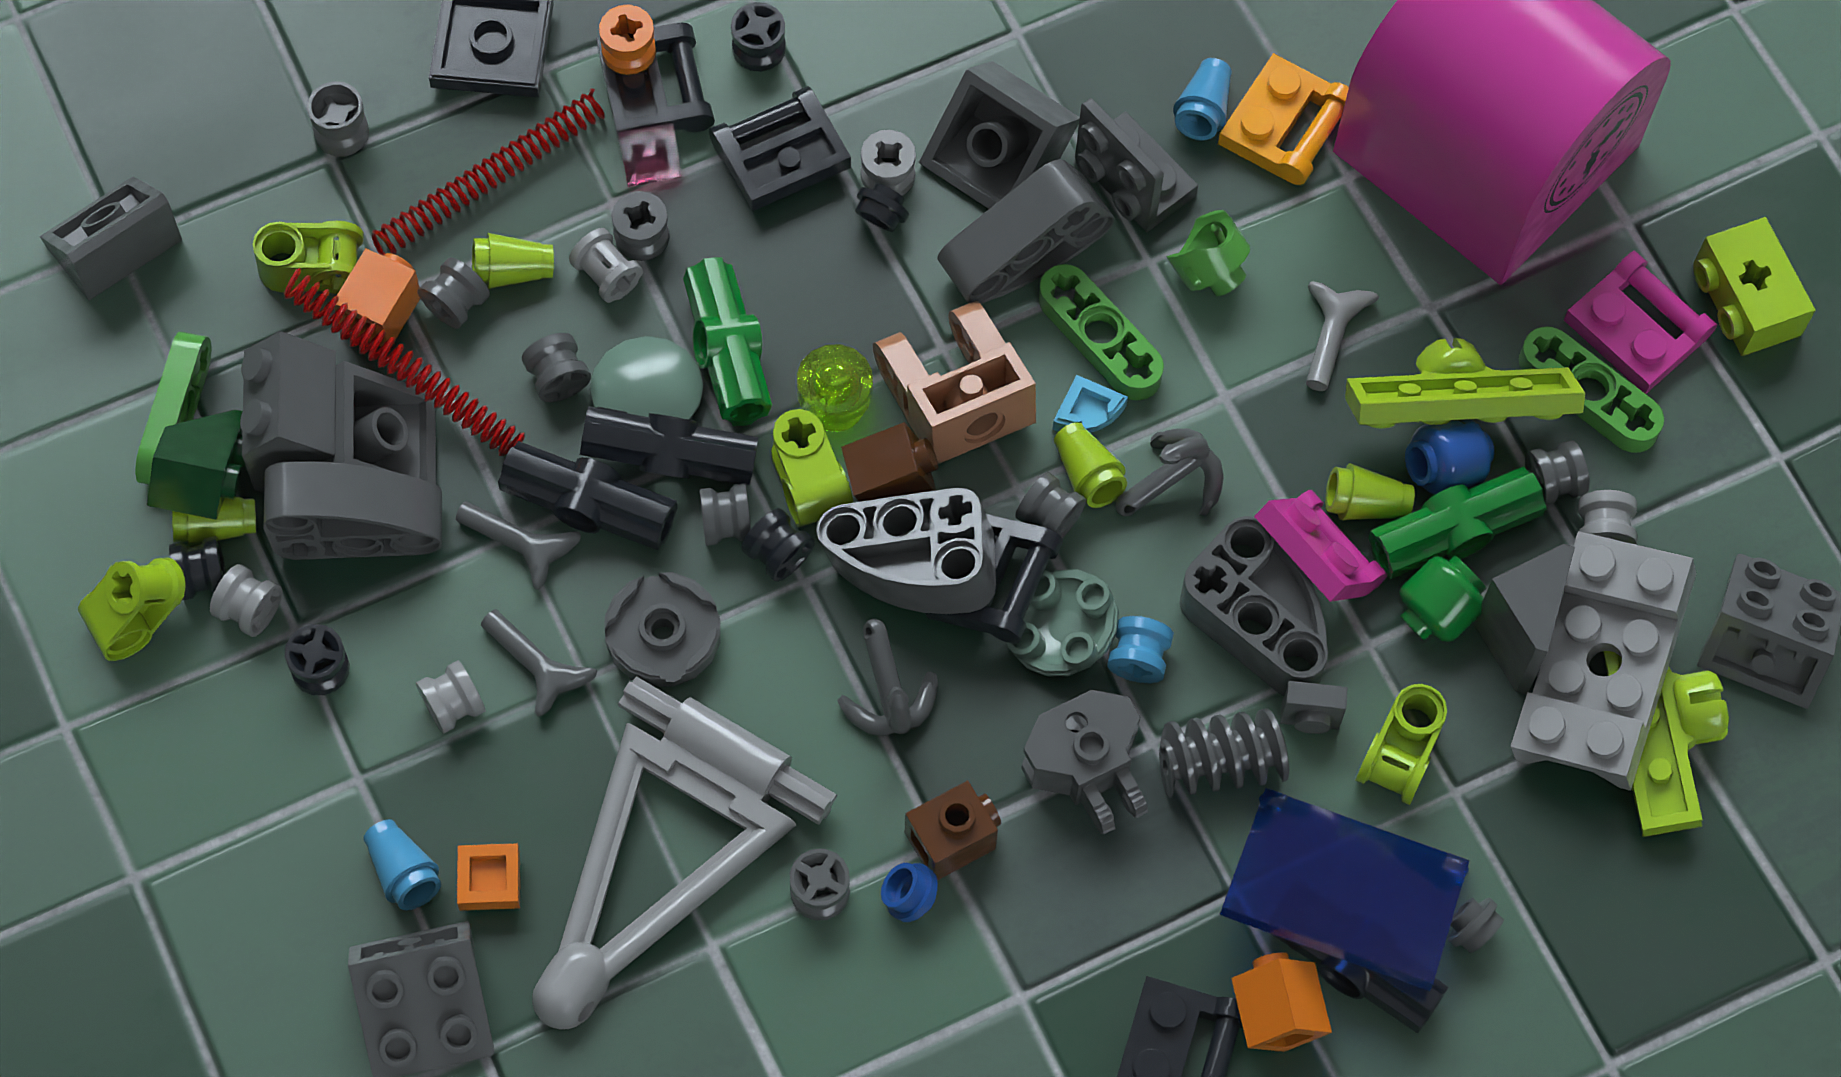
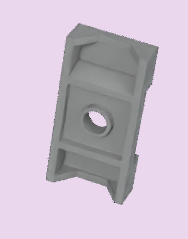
(1617, 602)

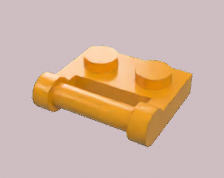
(1272, 110)

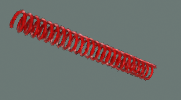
(482, 168)
(402, 364)

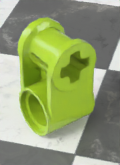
(311, 250)
(809, 475)
(131, 605)
(1401, 750)

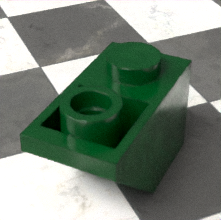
(198, 465)

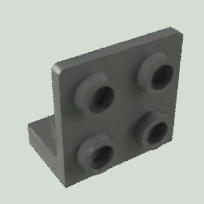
(1130, 167)
(1774, 631)
(420, 1001)

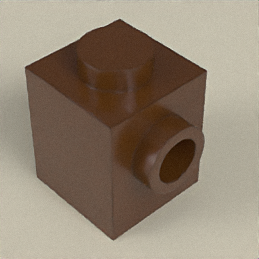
(890, 464)
(953, 829)

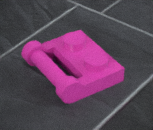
(1631, 336)
(1320, 547)

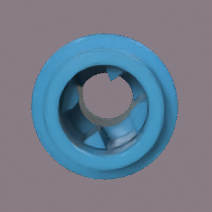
(1204, 101)
(401, 866)

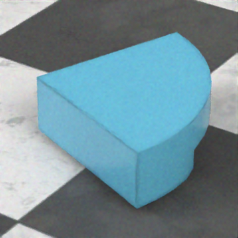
(1090, 405)

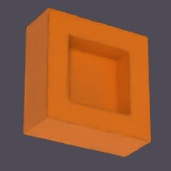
(488, 877)

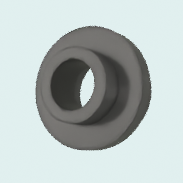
(1474, 924)

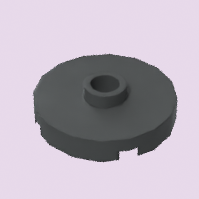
(656, 603)

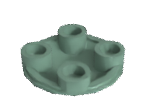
(648, 378)
(1067, 624)

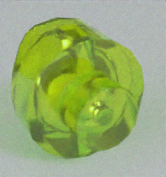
(835, 386)

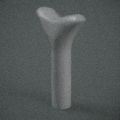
(1338, 311)

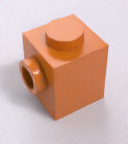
(382, 291)
(1281, 1003)

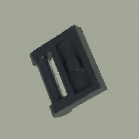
(640, 99)
(784, 161)
(1009, 623)
(1166, 1028)

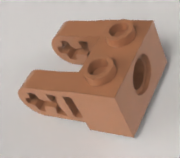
(968, 404)

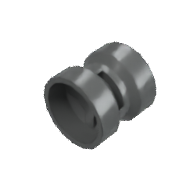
(338, 118)

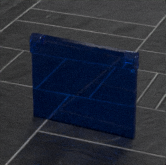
(1346, 889)

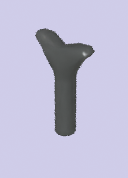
(536, 548)
(549, 675)

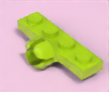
(1460, 387)
(1685, 716)

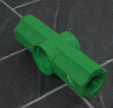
(727, 341)
(1457, 522)

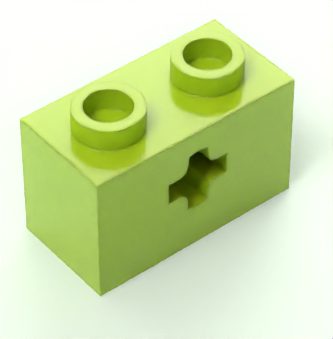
(1753, 286)

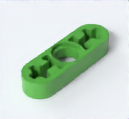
(1100, 355)
(176, 394)
(1595, 414)

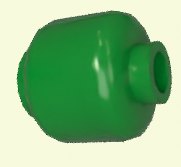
(1442, 599)

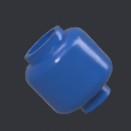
(1449, 455)

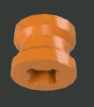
(618, 49)

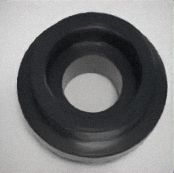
(881, 207)

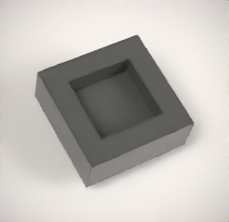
(1313, 706)

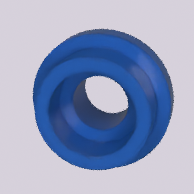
(909, 891)

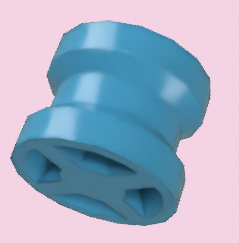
(1140, 649)

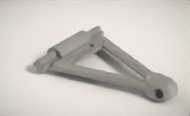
(711, 764)

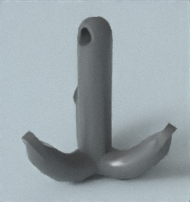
(1181, 454)
(897, 714)

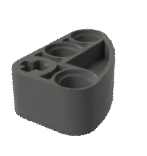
(1026, 233)
(349, 511)
(921, 567)
(1260, 590)

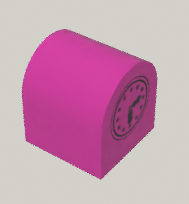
(1497, 116)

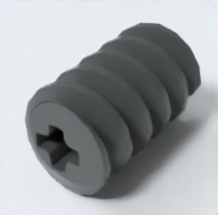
(1222, 751)

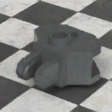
(1085, 751)

